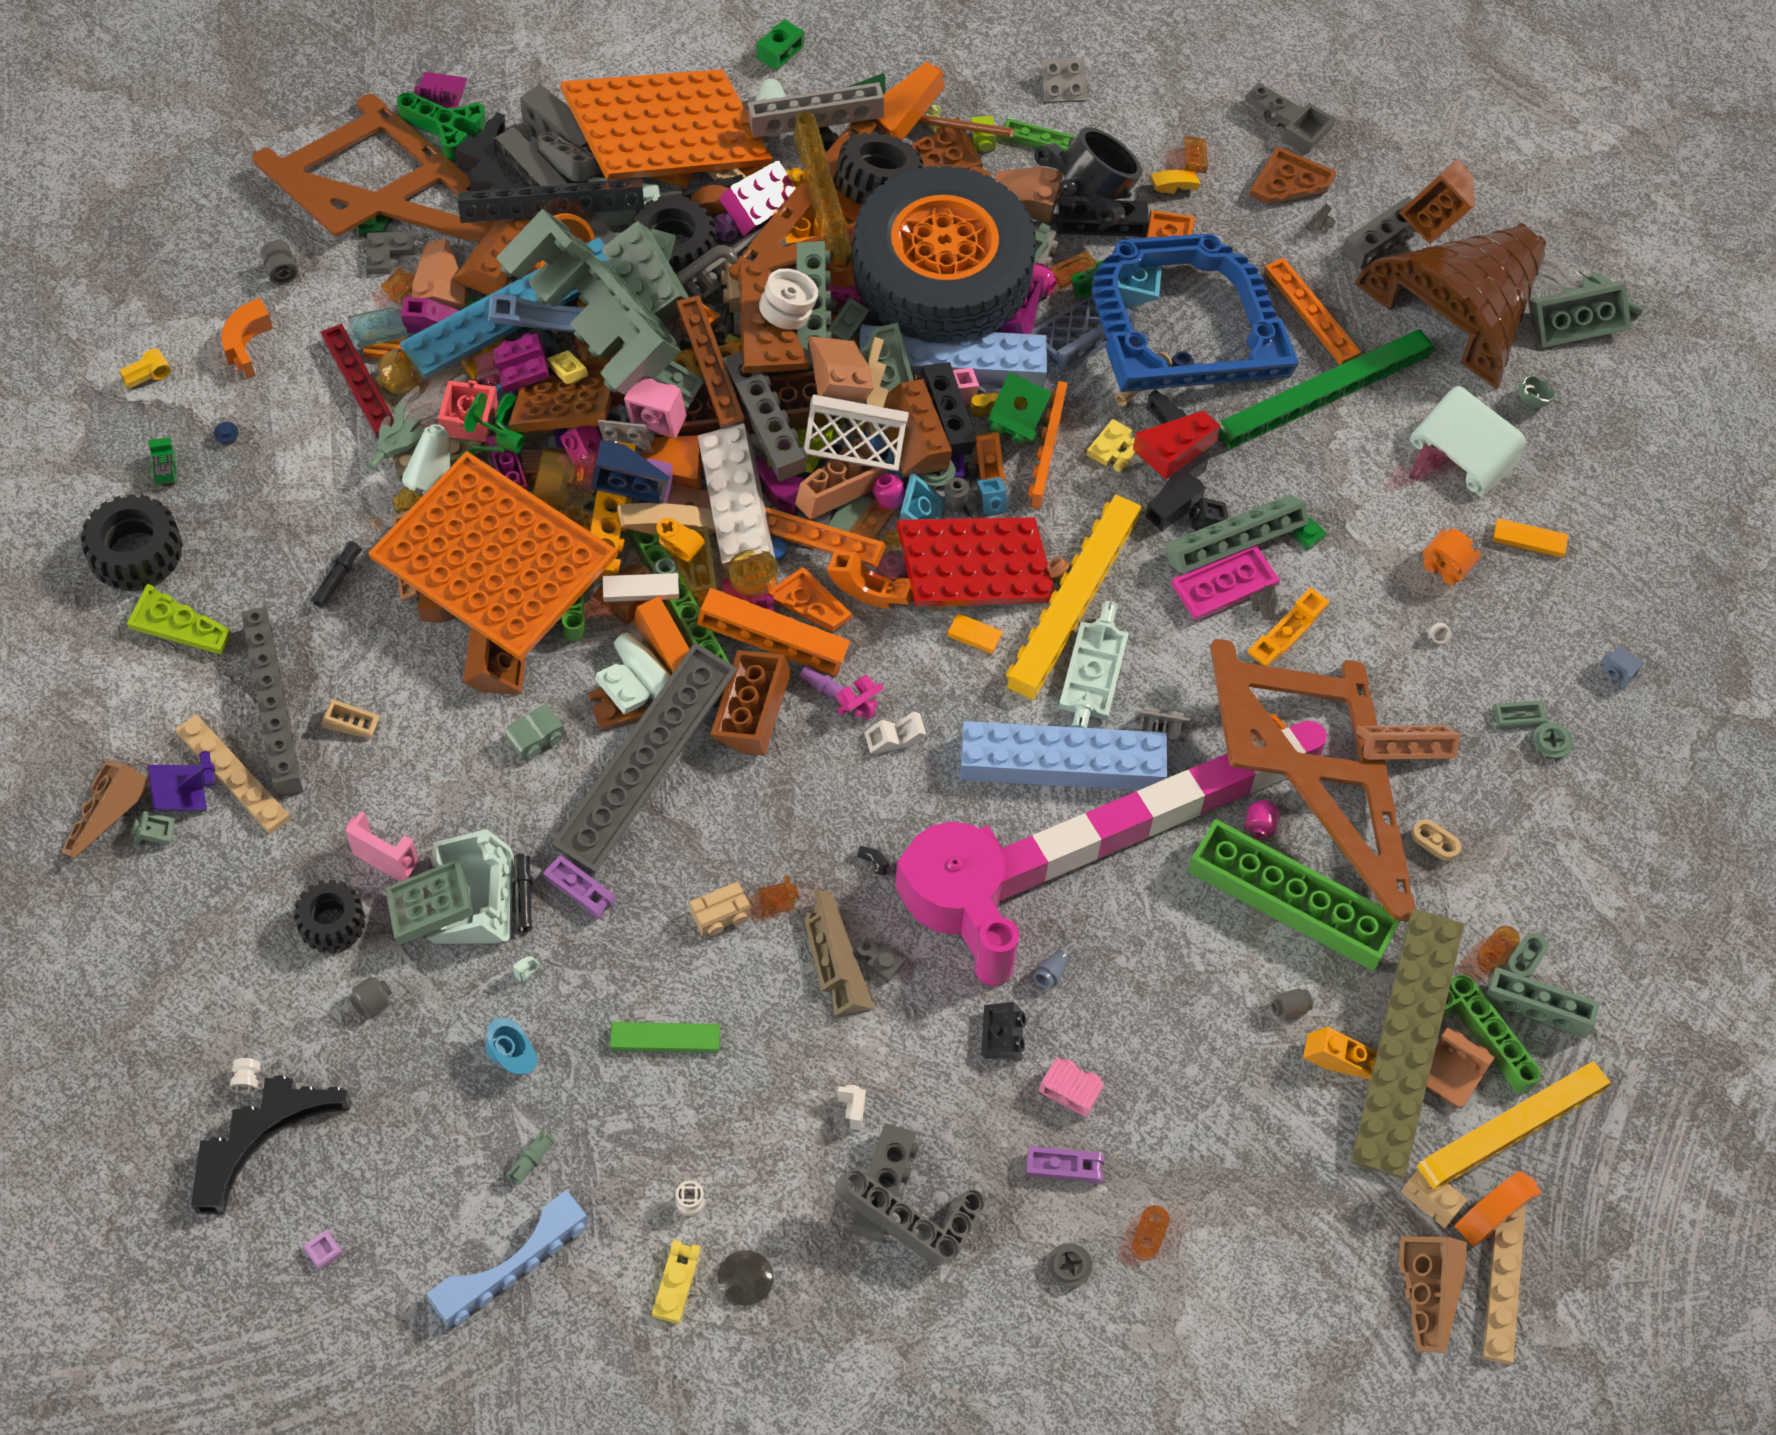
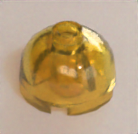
(396, 373)
(753, 573)

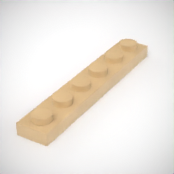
(234, 775)
(1504, 1290)

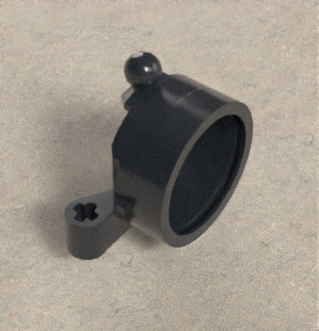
(1094, 168)

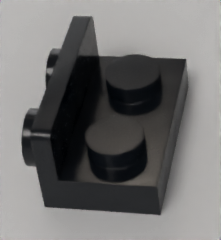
(1003, 1031)

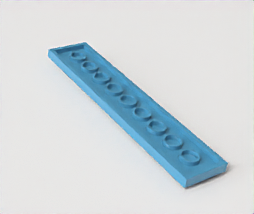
(469, 328)

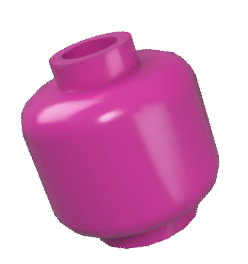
(1047, 278)
(889, 491)
(1262, 819)

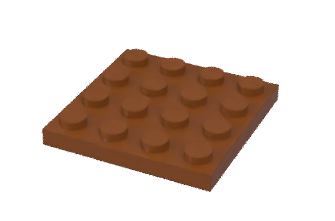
(558, 405)

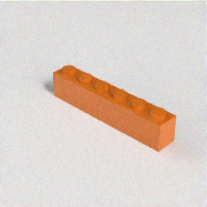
(773, 632)

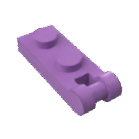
(579, 886)
(1064, 1164)

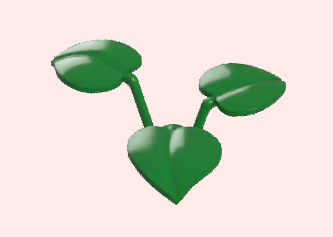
(505, 437)

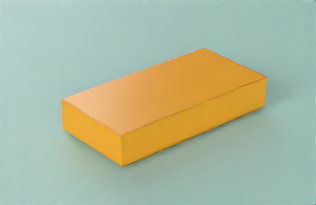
(975, 633)

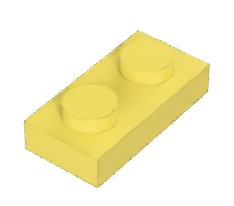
(567, 367)

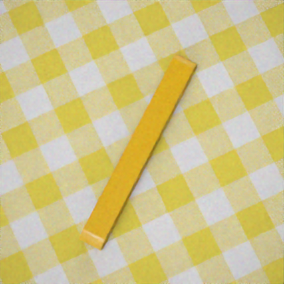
(1513, 1125)

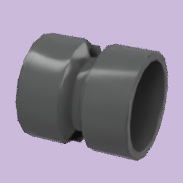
(279, 262)

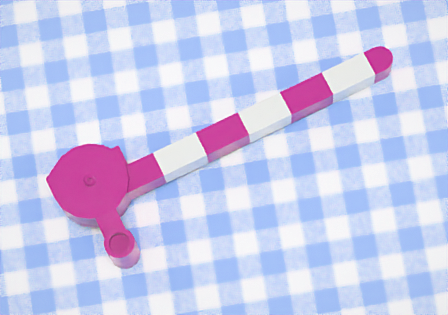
(960, 873)

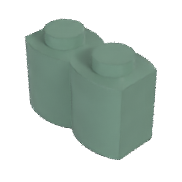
(534, 732)

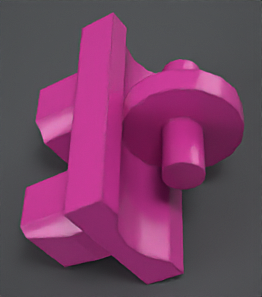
(849, 701)

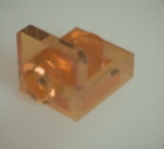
(398, 285)
(778, 897)

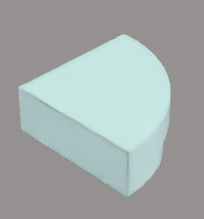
(525, 968)

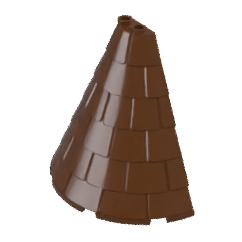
(1471, 282)

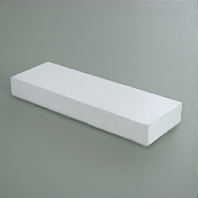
(640, 587)

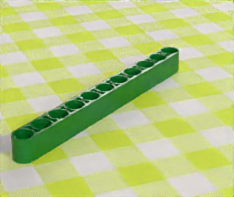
(1325, 389)

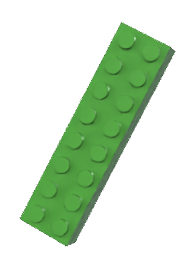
(1294, 894)

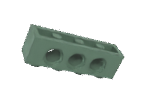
(1541, 1002)

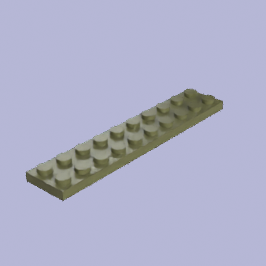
(1407, 1044)

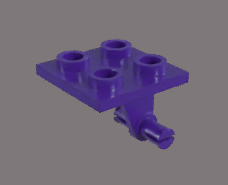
(181, 785)

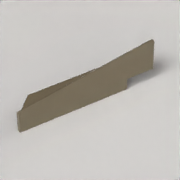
(835, 958)

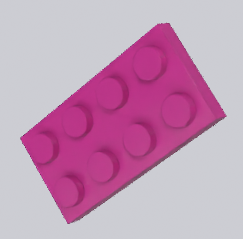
(1224, 582)

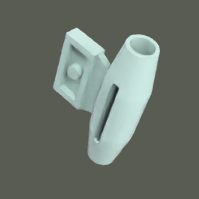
(636, 680)

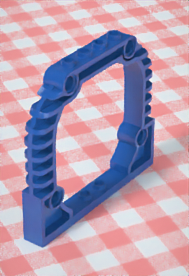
(1139, 367)

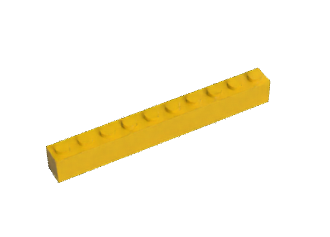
(1073, 598)

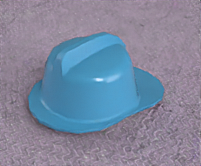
(510, 1047)

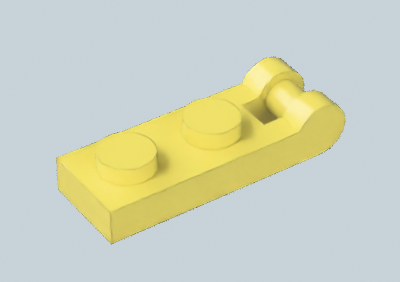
(676, 1282)

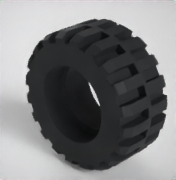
(870, 161)
(684, 218)
(122, 518)

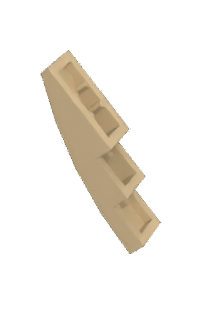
(879, 394)
(645, 516)

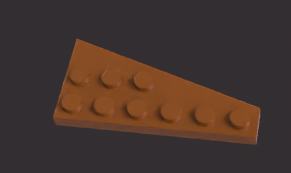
(949, 148)
(764, 344)

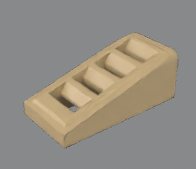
(343, 710)

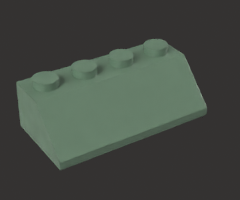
(1580, 314)

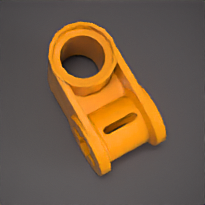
(679, 539)

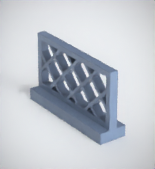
(1075, 349)

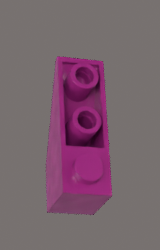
(422, 313)
(1025, 317)
(506, 463)
(782, 493)

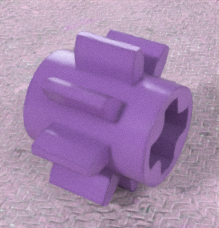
(725, 228)

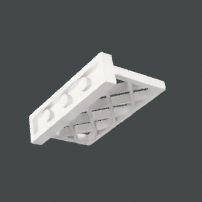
(858, 412)

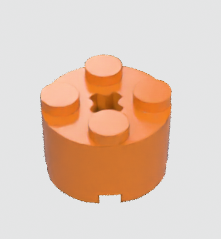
(1450, 555)

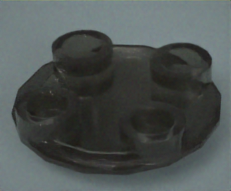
(745, 1278)

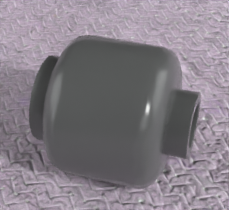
(370, 996)

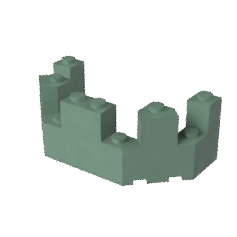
(613, 309)

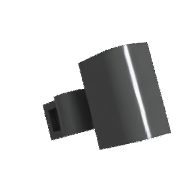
(1303, 125)

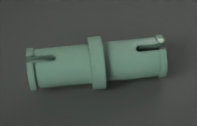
(530, 1157)

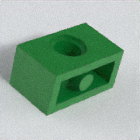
(780, 44)

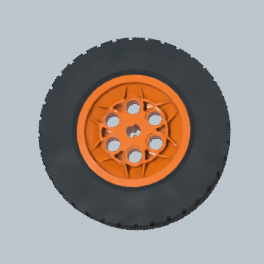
(943, 253)

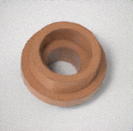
(1057, 567)

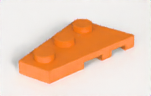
(811, 600)

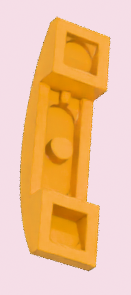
(1289, 629)

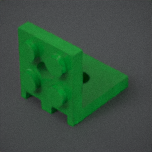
(1012, 422)

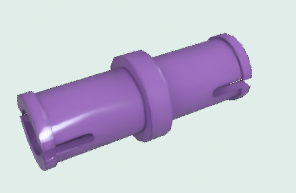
(823, 683)

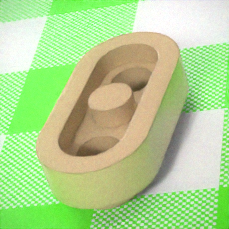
(1436, 840)

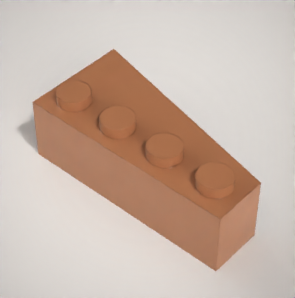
(837, 483)

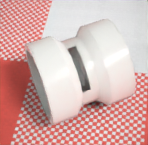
(245, 1075)
(693, 1203)

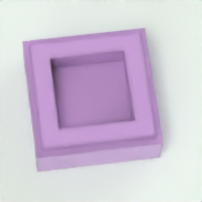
(322, 1250)

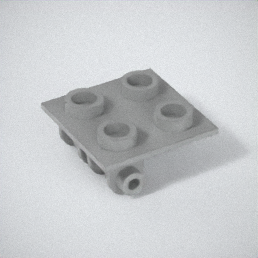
(1064, 79)
(628, 433)
(1173, 720)

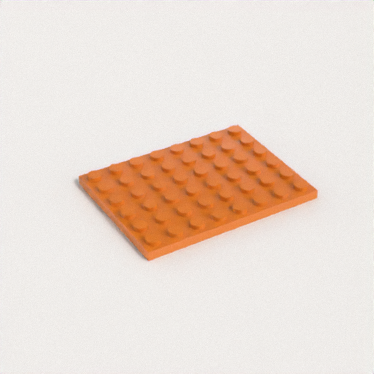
(664, 124)
(493, 555)

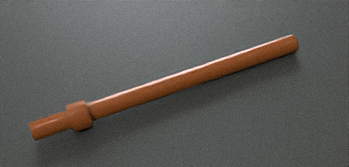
(966, 125)

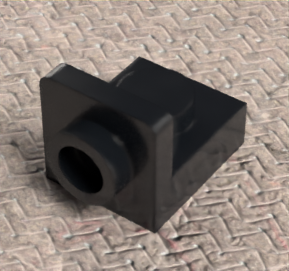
(1208, 512)

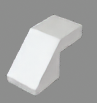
(890, 736)

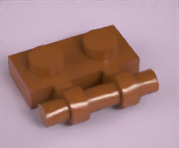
(609, 715)

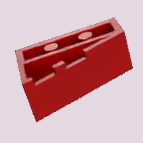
(1176, 442)

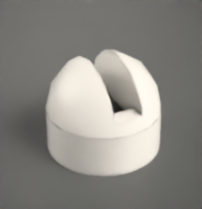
(1442, 635)

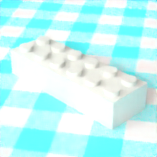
(735, 492)

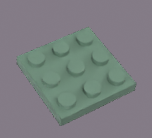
(428, 901)

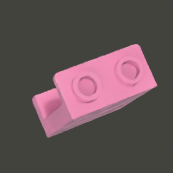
(395, 861)

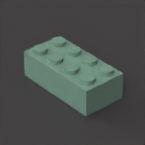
(645, 270)

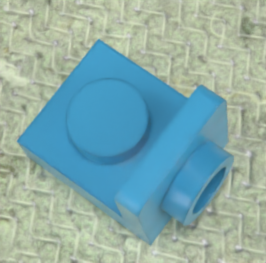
(992, 495)

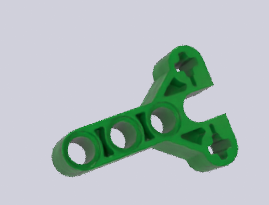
(448, 124)

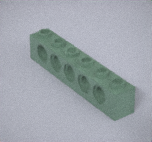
(809, 256)
(1236, 533)

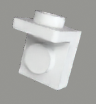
(855, 1100)

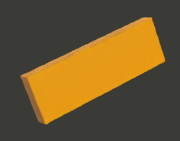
(1530, 538)

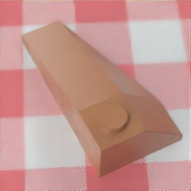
(436, 276)

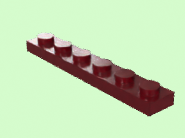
(356, 377)

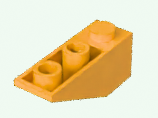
(1339, 1053)

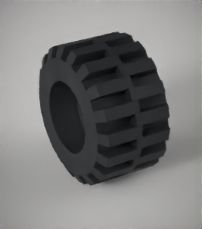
(326, 897)

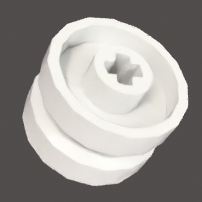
(788, 299)

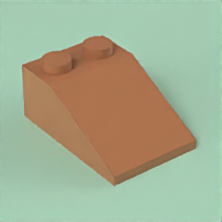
(1035, 187)
(840, 370)

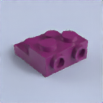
(521, 362)

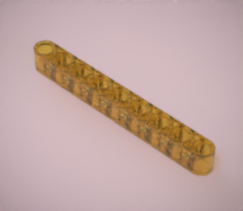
(822, 190)

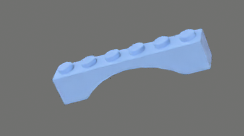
(528, 313)
(462, 1294)

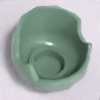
(1535, 392)

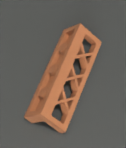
(1409, 742)

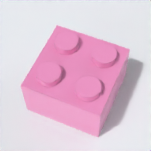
(656, 406)

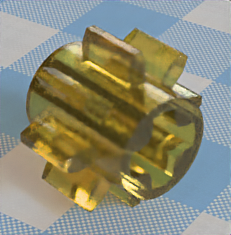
(405, 500)
(577, 514)

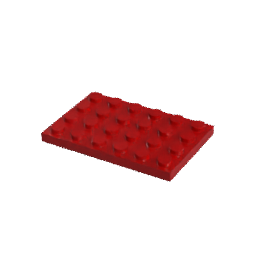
(975, 561)

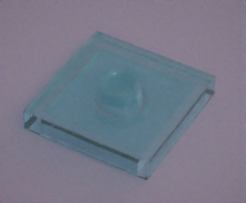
(377, 326)

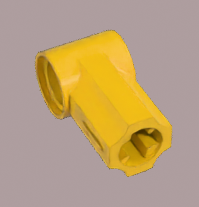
(150, 366)

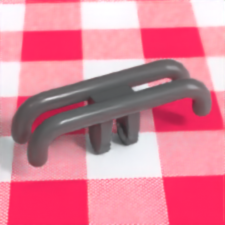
(702, 263)

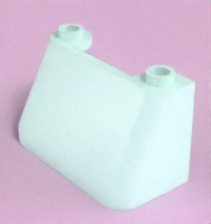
(1472, 439)
(488, 875)

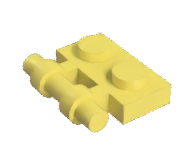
(1108, 444)

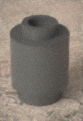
(956, 494)
(1292, 1003)

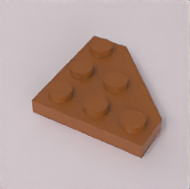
(1290, 178)

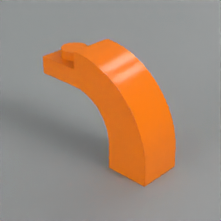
(240, 329)
(864, 585)
(1497, 1207)

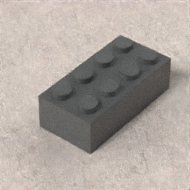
(547, 113)

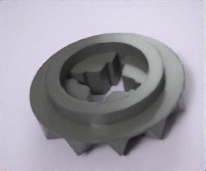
(1074, 1254)

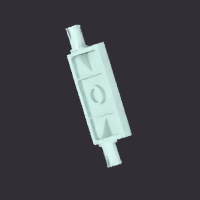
(1094, 668)

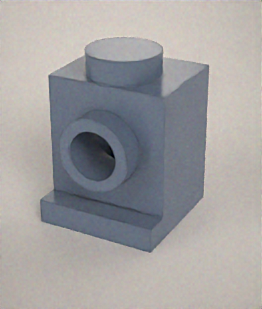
(1621, 666)

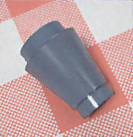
(1050, 970)

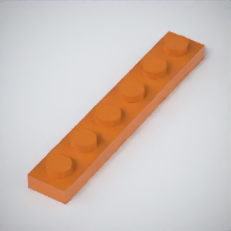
(1312, 311)
(1045, 452)
(823, 537)

